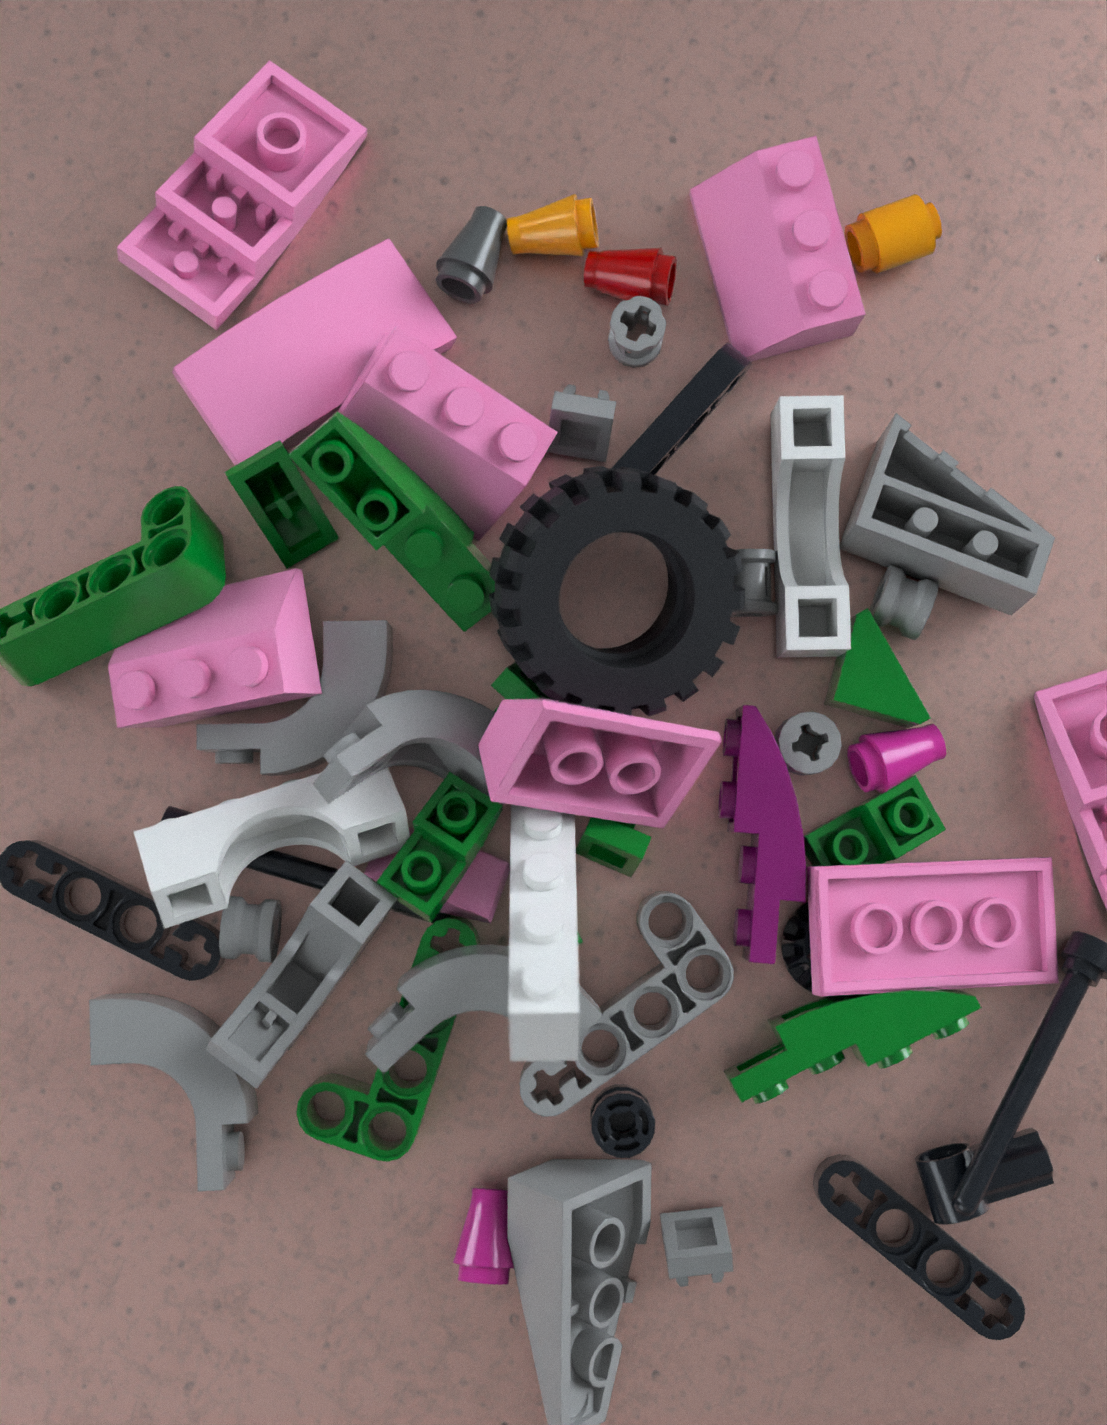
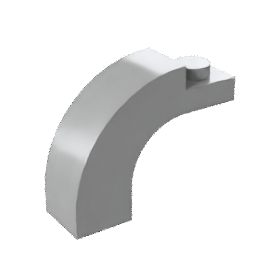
(353, 675)
(409, 729)
(302, 975)
(446, 986)
(174, 1040)

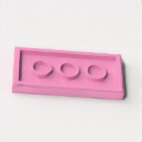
(931, 925)

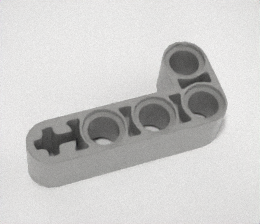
(618, 1013)

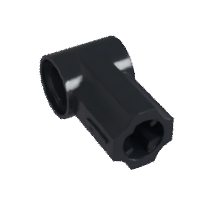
(1022, 1169)

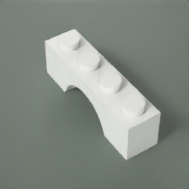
(805, 499)
(200, 855)
(543, 937)

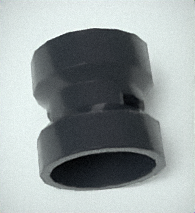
(620, 1110)

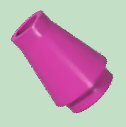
(891, 757)
(483, 1244)

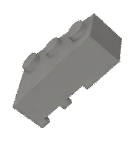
(943, 525)

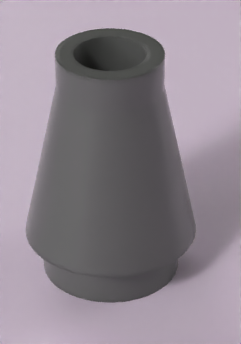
(472, 258)

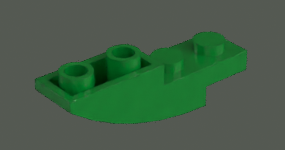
(400, 512)
(873, 1025)

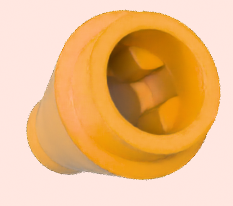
(555, 229)

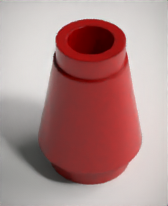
(632, 273)

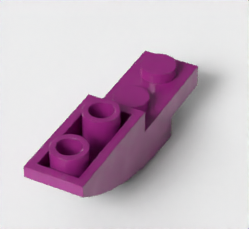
(762, 804)

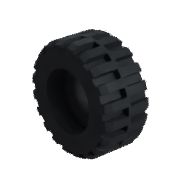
(680, 639)

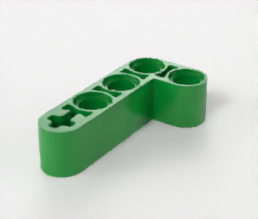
(119, 597)
(388, 1090)

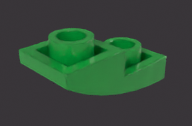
(876, 828)
(441, 847)

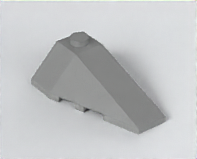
(572, 1257)

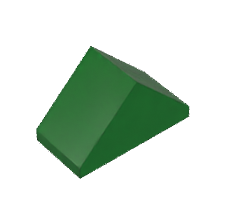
(282, 504)
(872, 680)

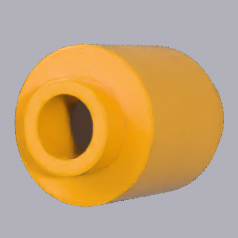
(893, 234)

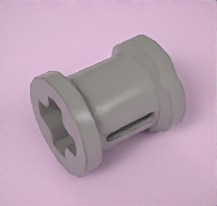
(624, 319)
(756, 582)

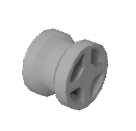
(903, 602)
(799, 746)
(250, 929)

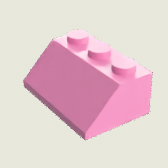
(778, 251)
(448, 428)
(222, 659)
(591, 761)

